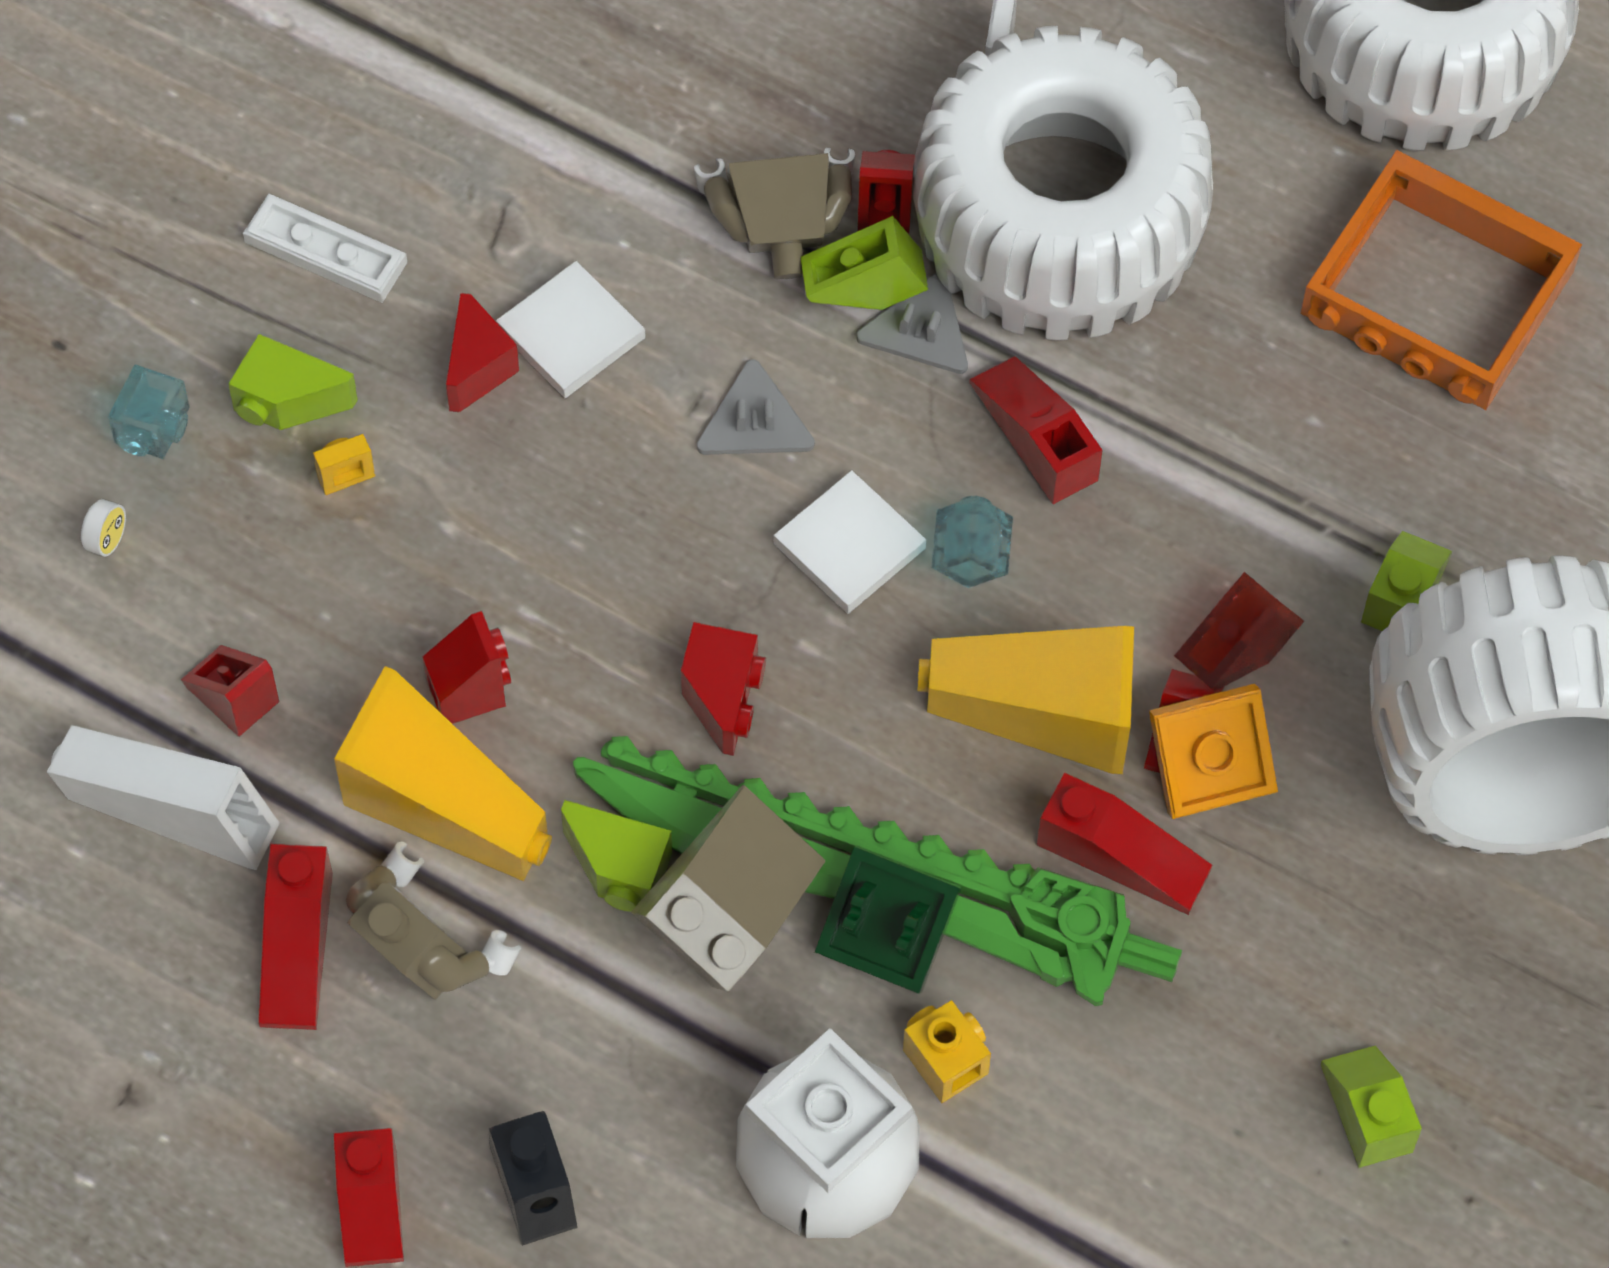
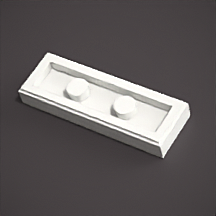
(325, 248)

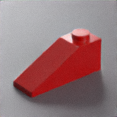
(1120, 844)
(294, 935)

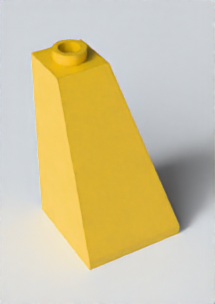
(1039, 689)
(433, 782)

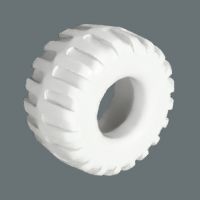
(1429, 71)
(1049, 258)
(1499, 707)

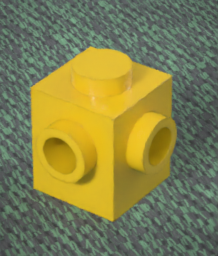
(947, 1049)

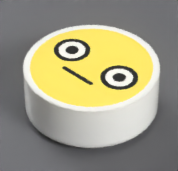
(103, 527)

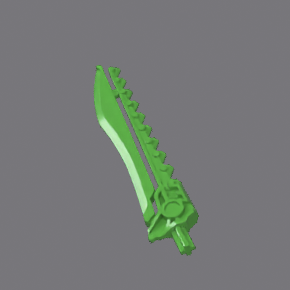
(1049, 909)

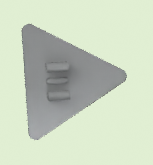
(920, 330)
(755, 419)

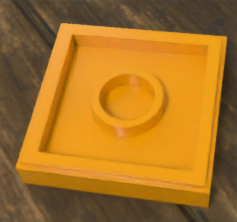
(1213, 751)

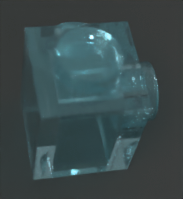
(149, 413)
(972, 541)

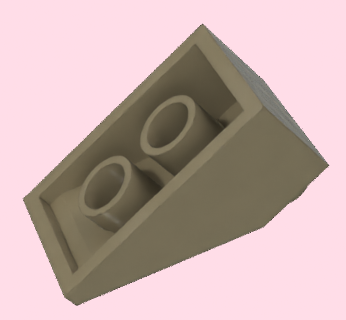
(730, 890)

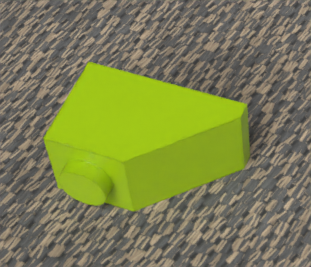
(866, 268)
(288, 386)
(1405, 573)
(617, 853)
(1372, 1105)

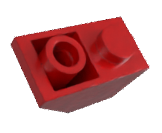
(468, 670)
(717, 681)

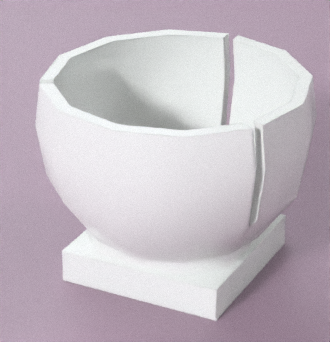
(828, 1140)

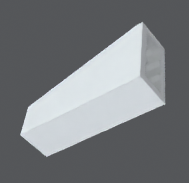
(166, 793)

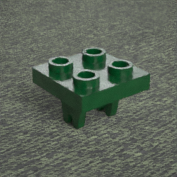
(888, 919)

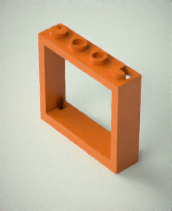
(1470, 215)

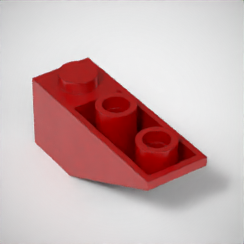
(1040, 428)

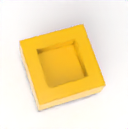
(343, 463)

